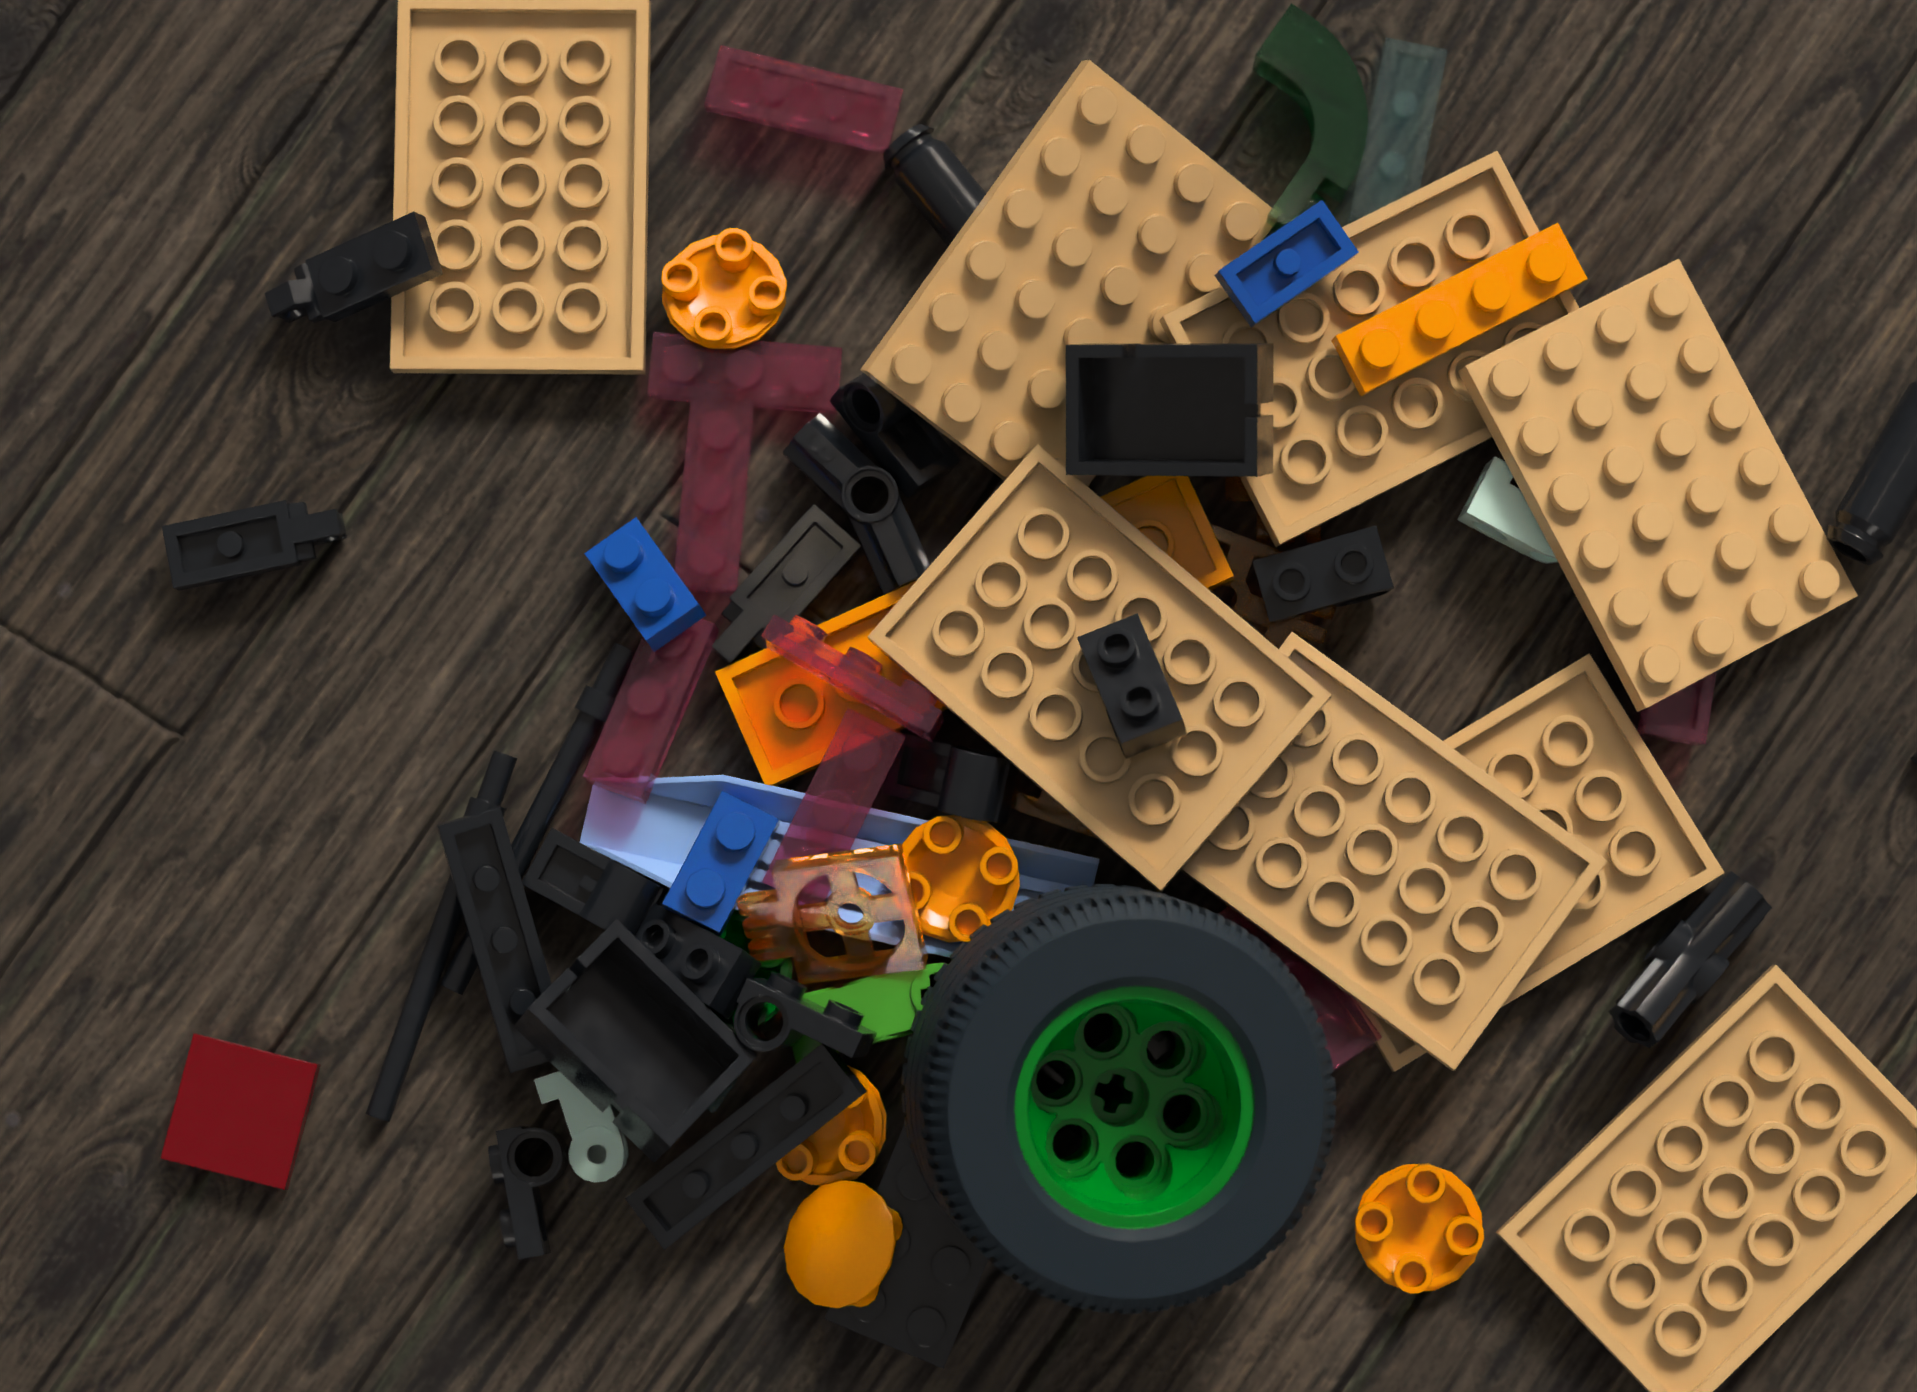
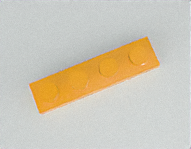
(1459, 309)

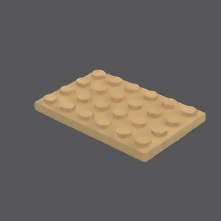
(533, 177)
(1075, 243)
(1327, 438)
(1657, 484)
(1001, 650)
(1591, 773)
(1395, 866)
(1723, 1191)

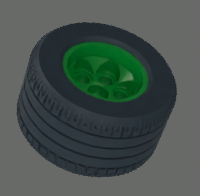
(1208, 1189)

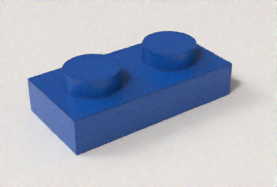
(1286, 263)
(645, 584)
(721, 863)

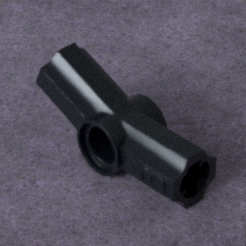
(839, 472)
(1688, 960)

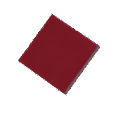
(240, 1111)

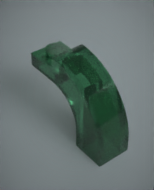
(1325, 84)

